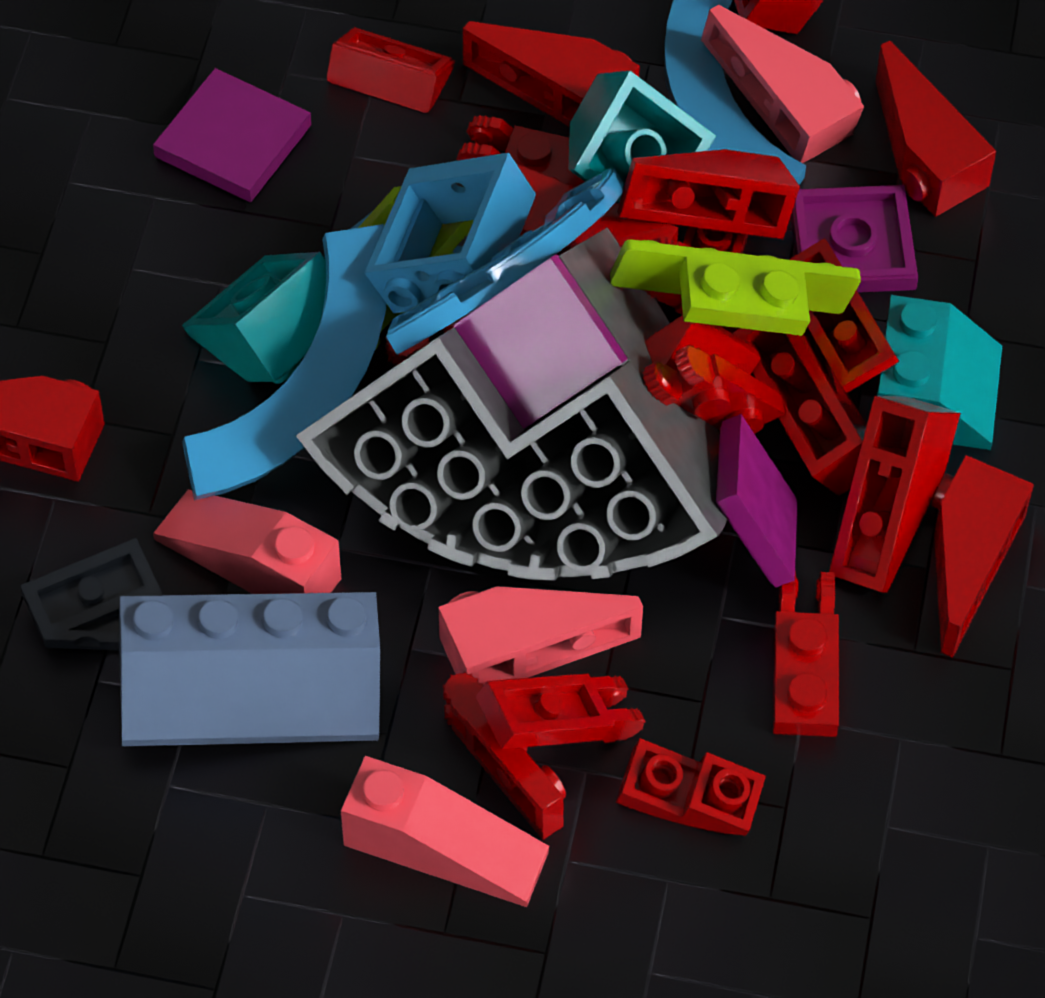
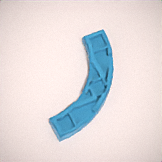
(700, 87)
(562, 225)
(324, 379)

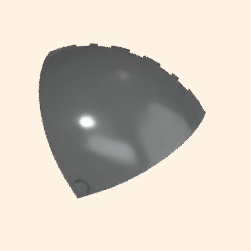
(574, 494)

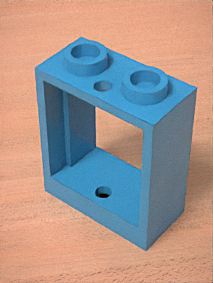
(492, 196)

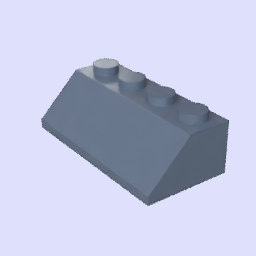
(249, 668)

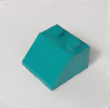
(627, 121)
(265, 317)
(944, 363)

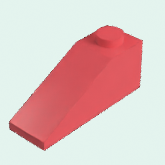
(787, 86)
(252, 545)
(532, 630)
(439, 833)

